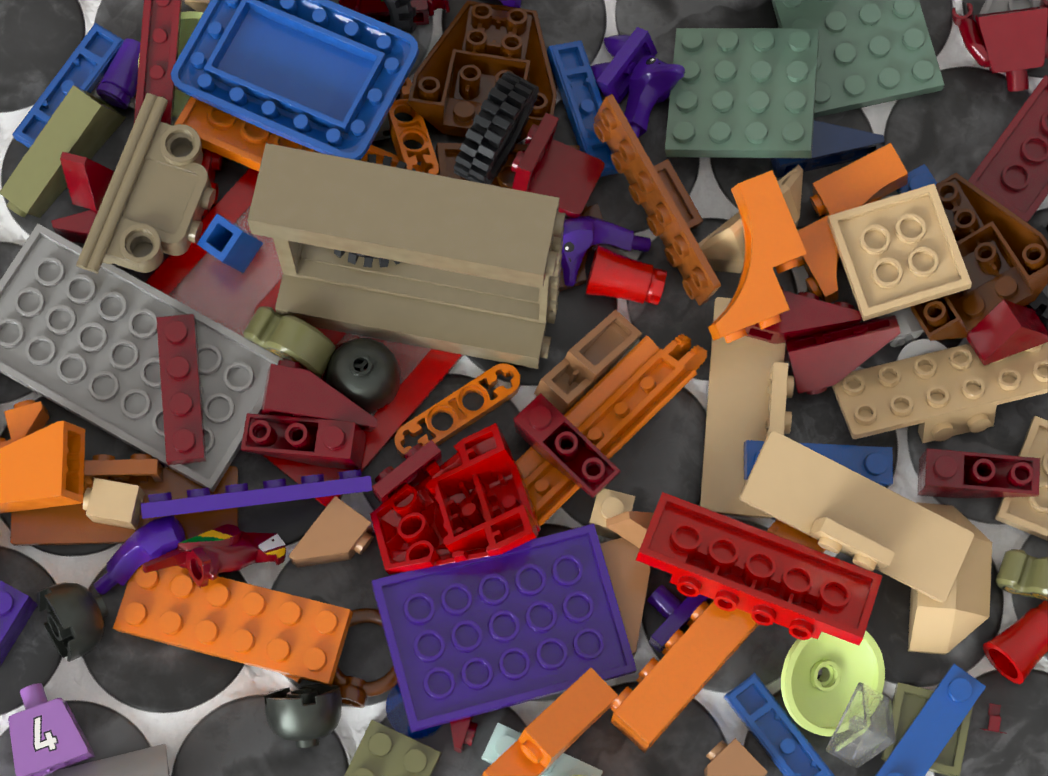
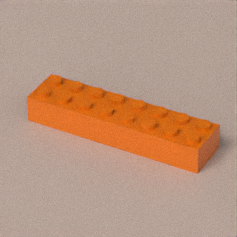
(687, 663)

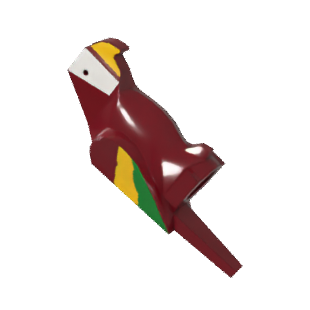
(221, 551)

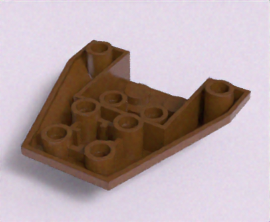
(472, 57)
(1000, 254)

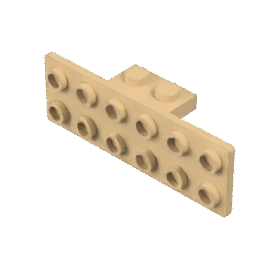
(940, 391)
(743, 404)
(856, 516)

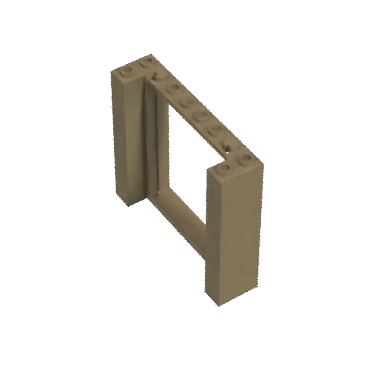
(472, 254)

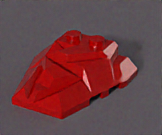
(460, 511)

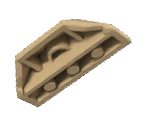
(726, 244)
(941, 626)

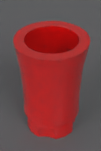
(624, 278)
(1020, 645)

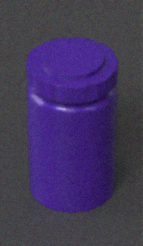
(120, 79)

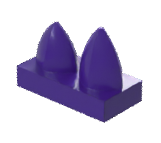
(627, 52)

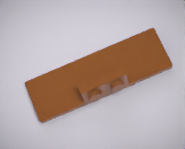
(663, 198)
(72, 526)

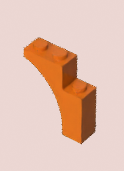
(842, 190)
(769, 244)
(556, 728)

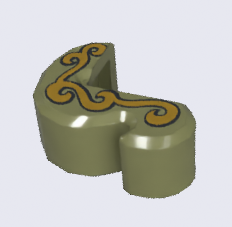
(290, 339)
(1023, 574)

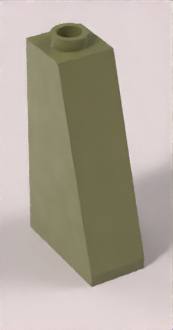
(76, 127)

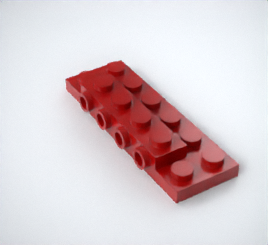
(758, 572)

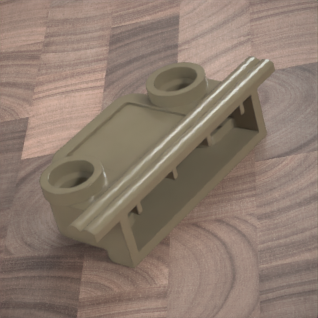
(152, 196)

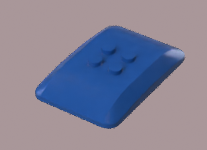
(298, 70)

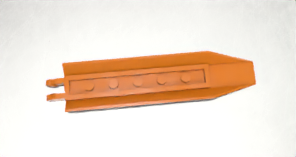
(615, 412)

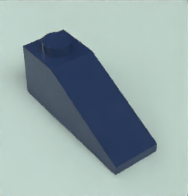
(831, 147)

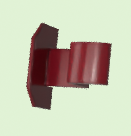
(995, 719)

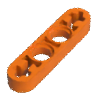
(411, 130)
(454, 407)

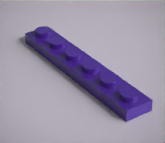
(239, 495)

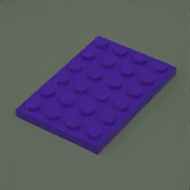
(502, 627)

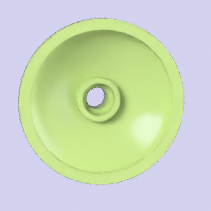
(822, 701)

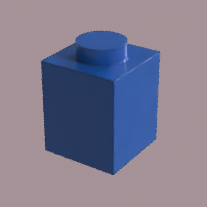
(230, 243)

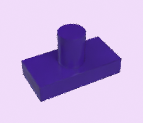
(674, 611)

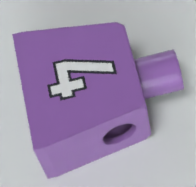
(45, 735)

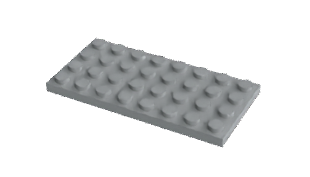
(96, 353)

